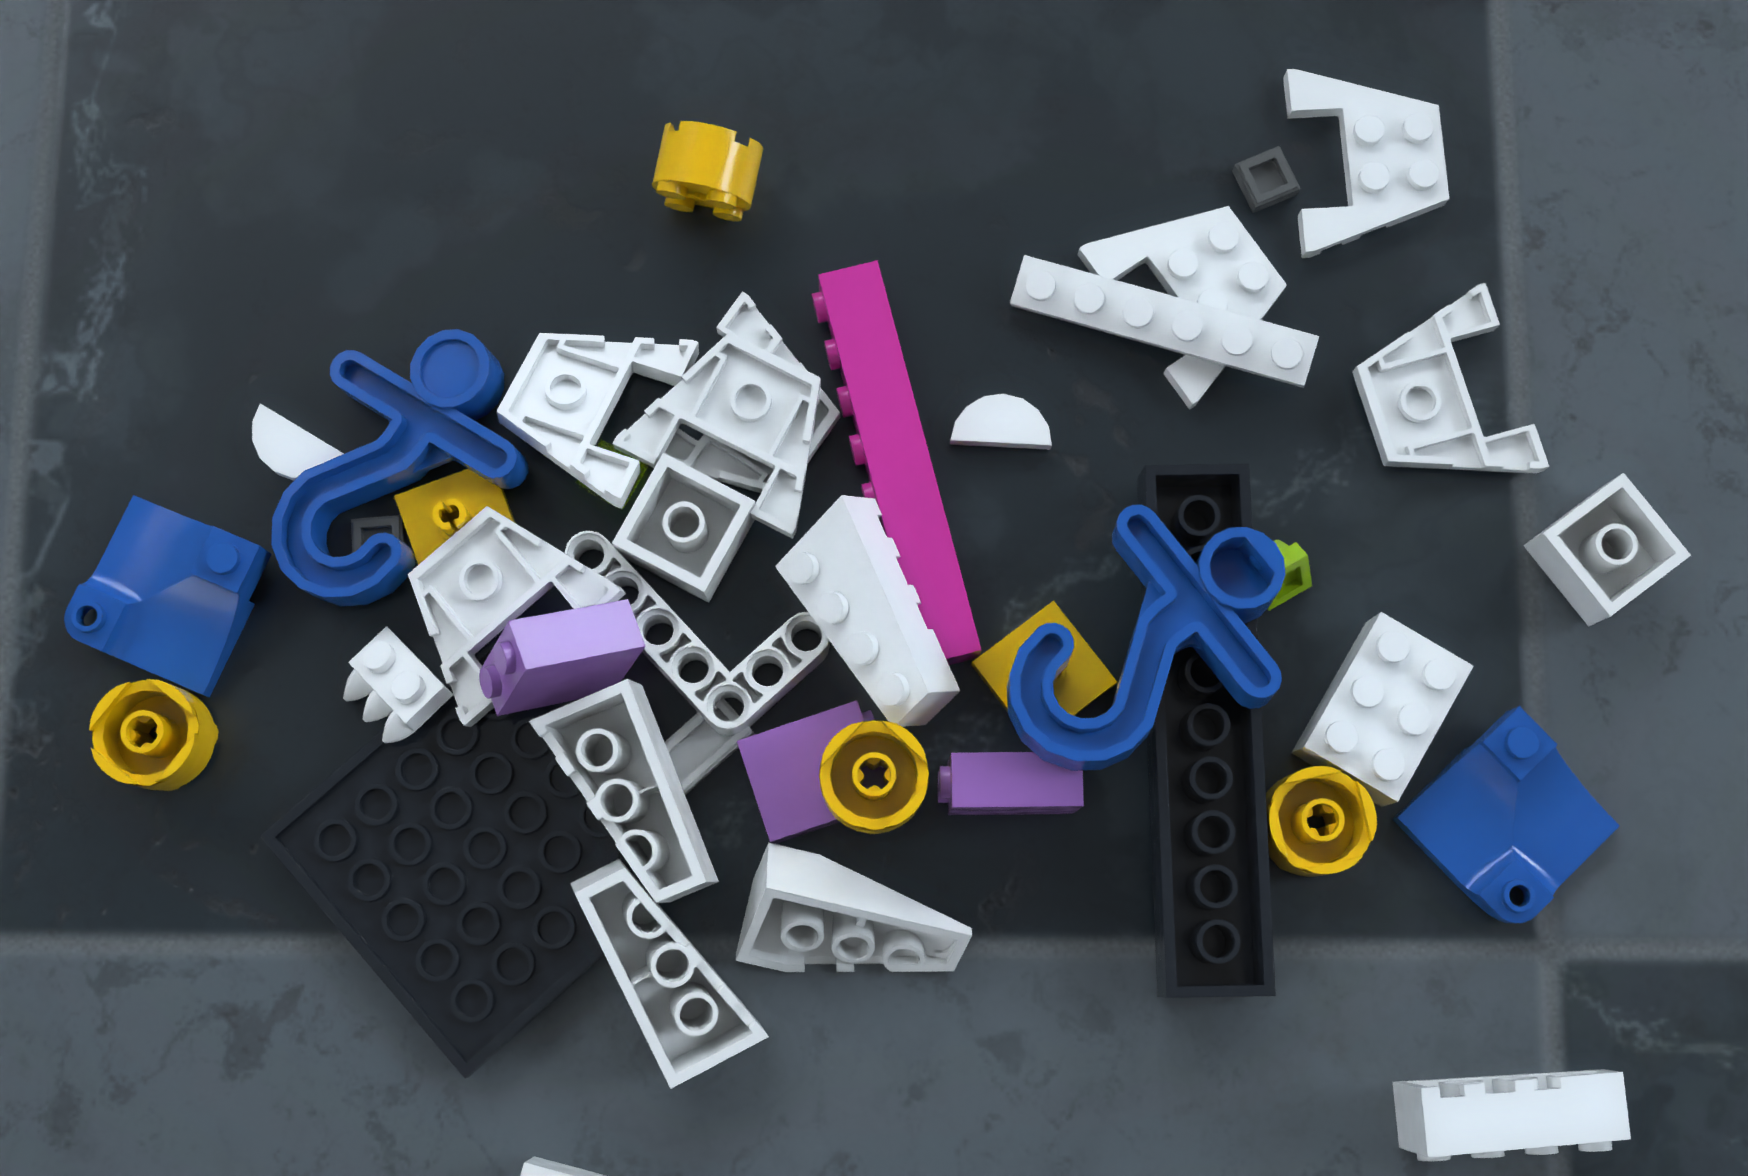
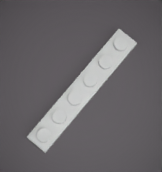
(1164, 321)

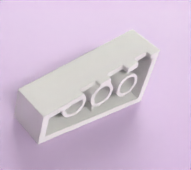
(862, 603)
(631, 786)
(671, 988)
(1511, 1113)

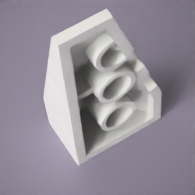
(827, 914)

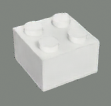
(685, 527)
(1607, 550)

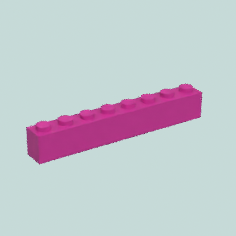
(894, 449)

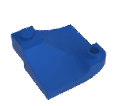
(169, 595)
(1507, 819)

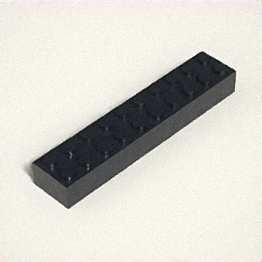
(1207, 780)

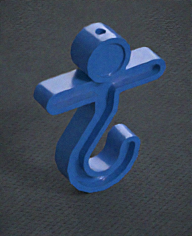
(428, 426)
(1182, 608)

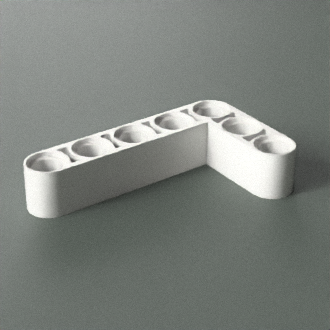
(686, 647)

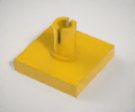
(444, 506)
(1076, 685)

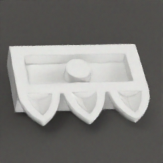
(395, 685)

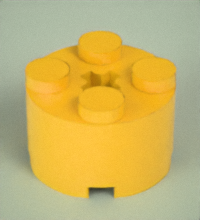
(706, 169)
(873, 745)
(127, 749)
(1347, 816)

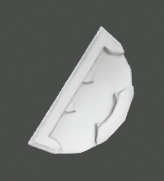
(1001, 422)
(287, 446)

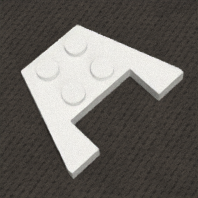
(1388, 158)
(1199, 260)
(569, 394)
(748, 404)
(1423, 405)
(722, 461)
(482, 582)

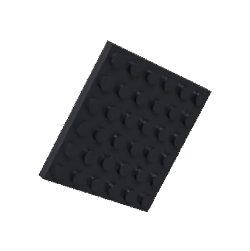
(455, 872)

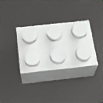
(1383, 708)

